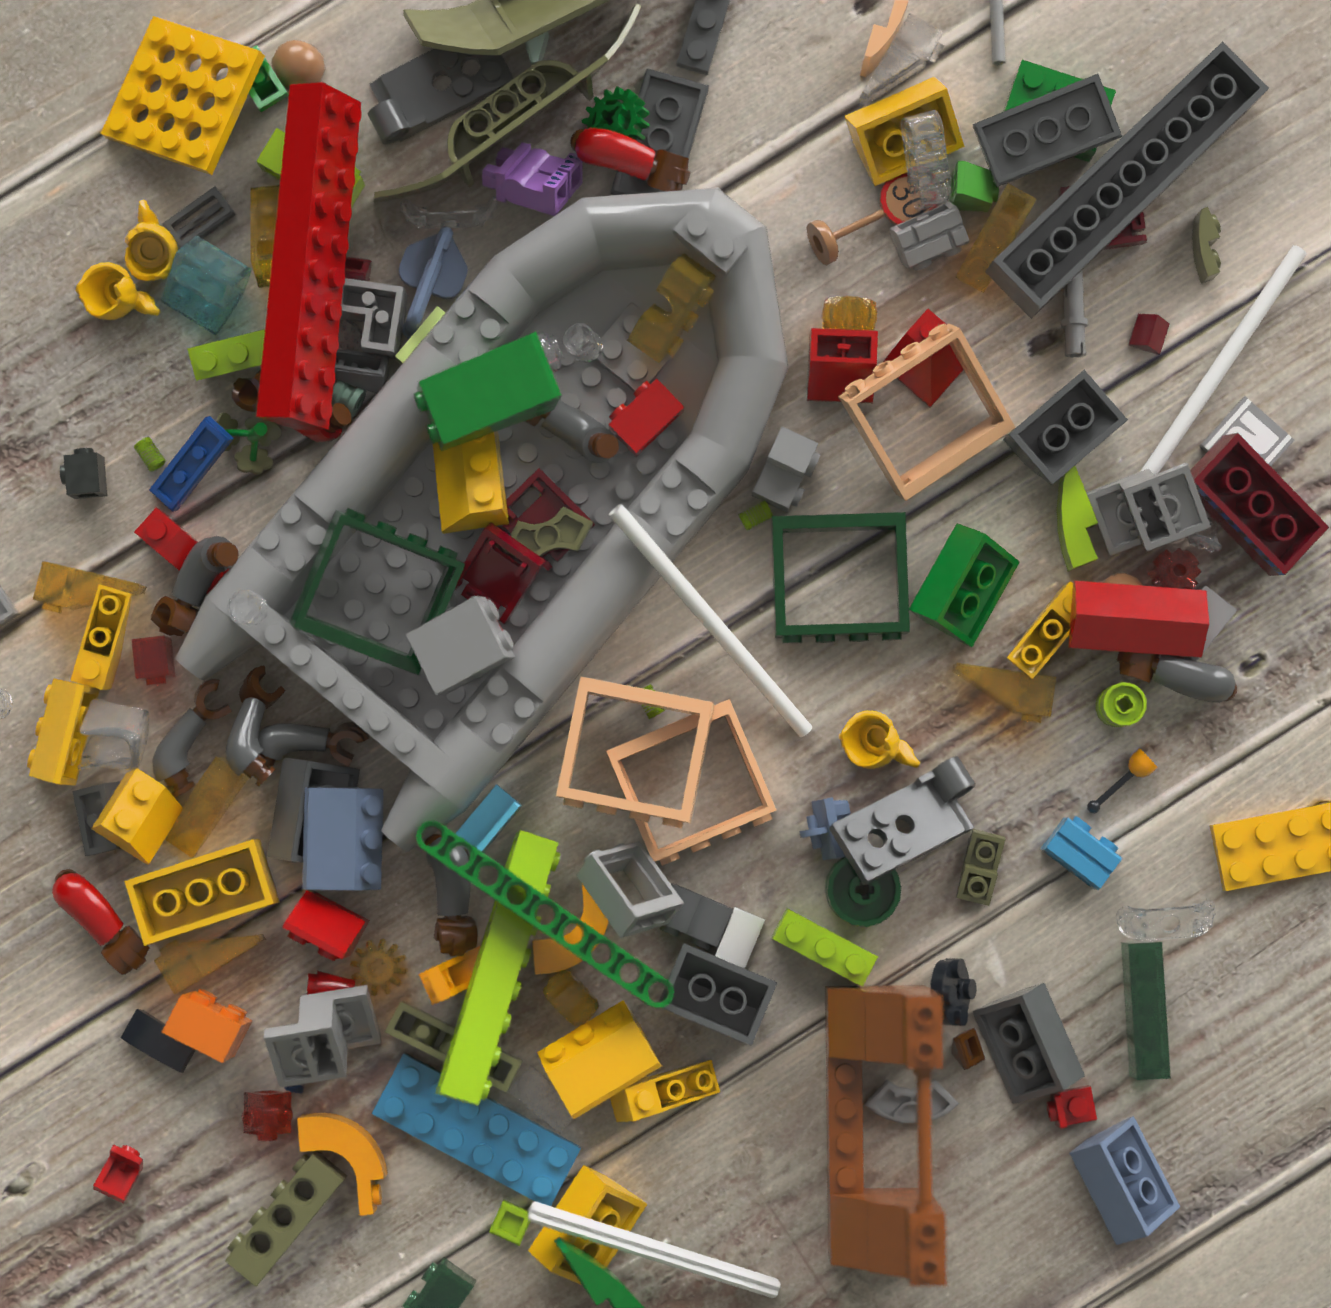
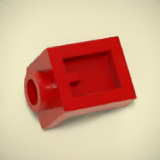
(1071, 1106)

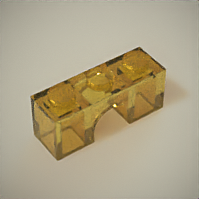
(685, 287)

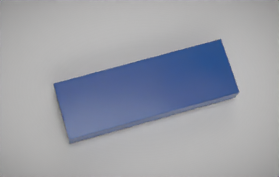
(191, 464)

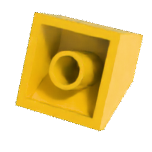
(138, 815)

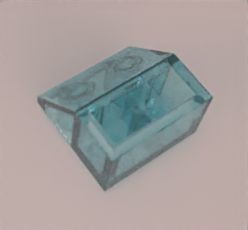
(205, 284)

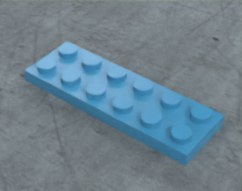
(480, 1136)

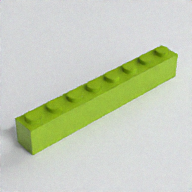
(495, 976)

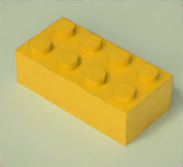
(201, 891)

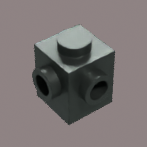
(84, 474)

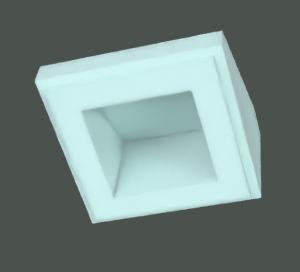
(536, 47)

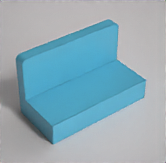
(489, 818)

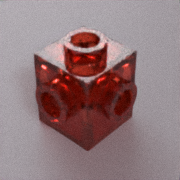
(1163, 574)
(267, 1114)

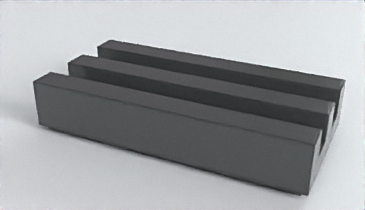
(207, 228)

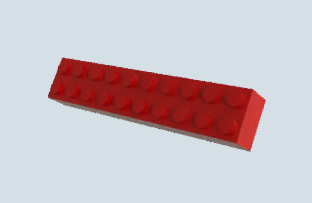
(309, 257)

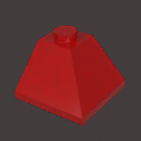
(934, 374)

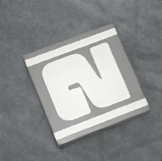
(1255, 427)

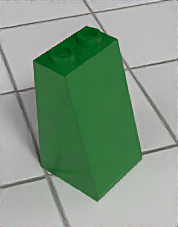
(488, 393)

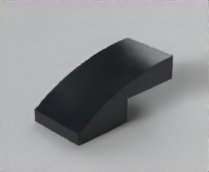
(146, 1035)

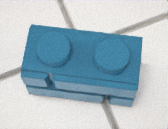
(1081, 852)

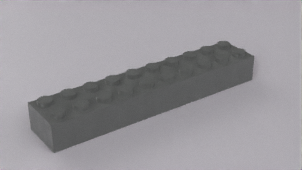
(1126, 180)

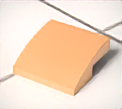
(882, 38)

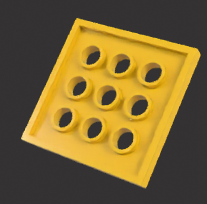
(162, 104)

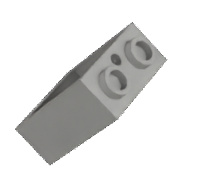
(660, 897)

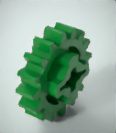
(618, 112)

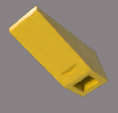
(1044, 634)
(103, 639)
(665, 1091)

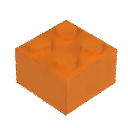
(208, 1025)

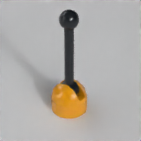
(1139, 766)

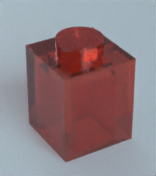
(153, 659)

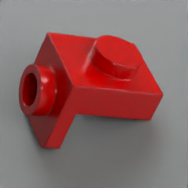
(119, 1173)

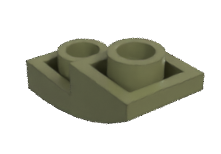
(1204, 234)
(980, 867)

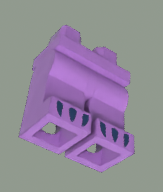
(533, 178)

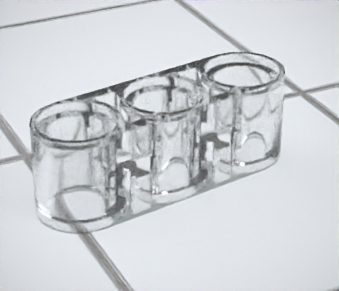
(926, 160)

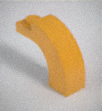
(552, 957)
(449, 977)
(352, 1142)

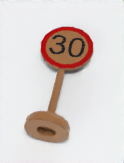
(894, 203)

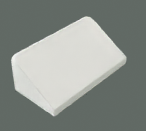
(739, 937)

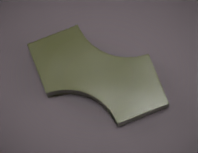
(563, 531)

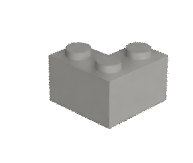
(381, 309)
(785, 468)

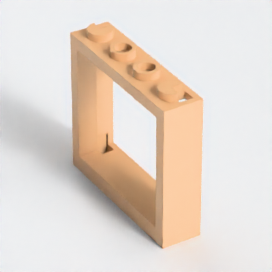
(955, 452)
(610, 804)
(727, 828)

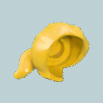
(149, 247)
(111, 294)
(873, 742)

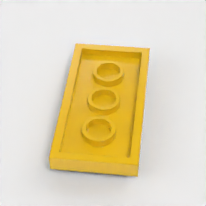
(1273, 846)

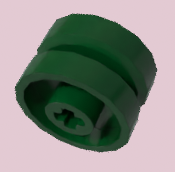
(859, 909)

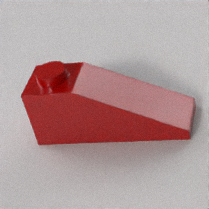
(168, 539)

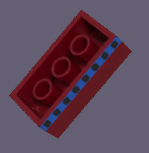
(1255, 505)

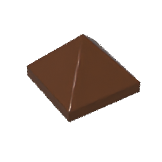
(967, 1049)

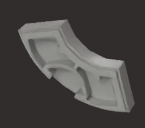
(900, 1103)

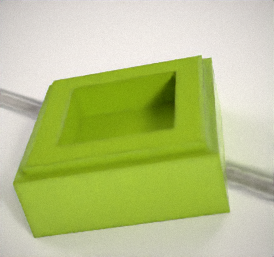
(510, 1222)

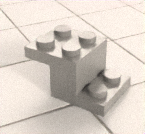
(1148, 509)
(320, 1041)

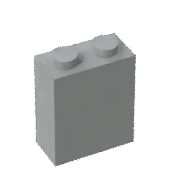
(461, 645)

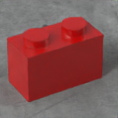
(645, 416)

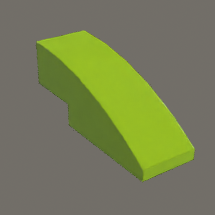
(1073, 519)

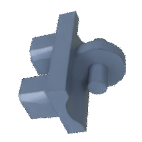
(824, 814)

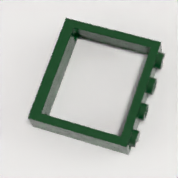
(840, 522)
(354, 641)

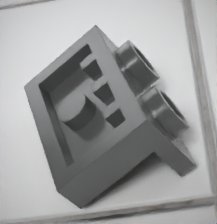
(89, 805)

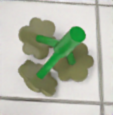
(259, 430)

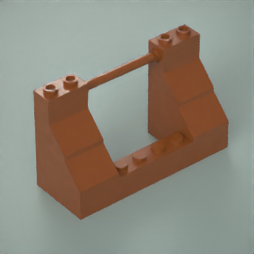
(881, 1228)

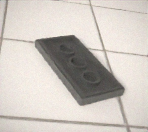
(673, 119)
(1047, 130)

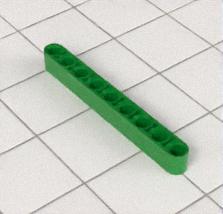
(561, 919)

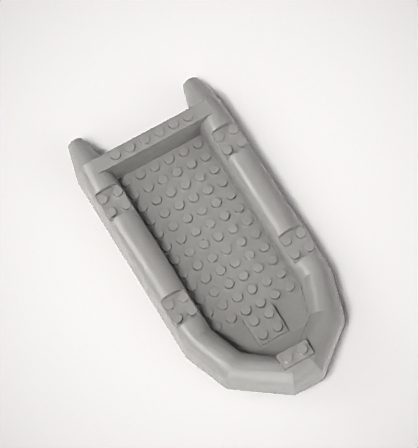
(582, 266)

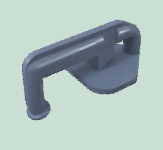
(432, 268)

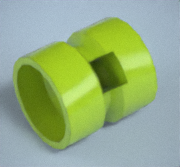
(1121, 705)

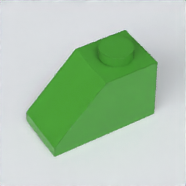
(973, 188)

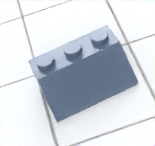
(342, 839)
(1125, 1181)

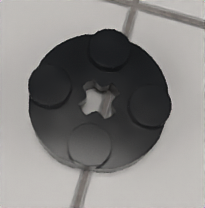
(952, 982)

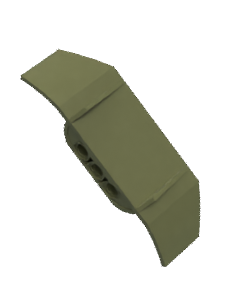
(492, 25)
(466, 146)

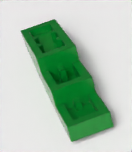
(596, 1278)

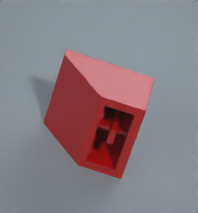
(839, 359)
(325, 925)

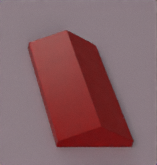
(1138, 619)

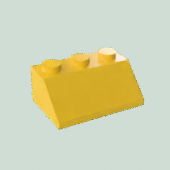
(878, 127)
(471, 484)
(59, 739)
(598, 1059)
(595, 1198)

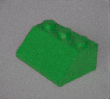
(964, 584)

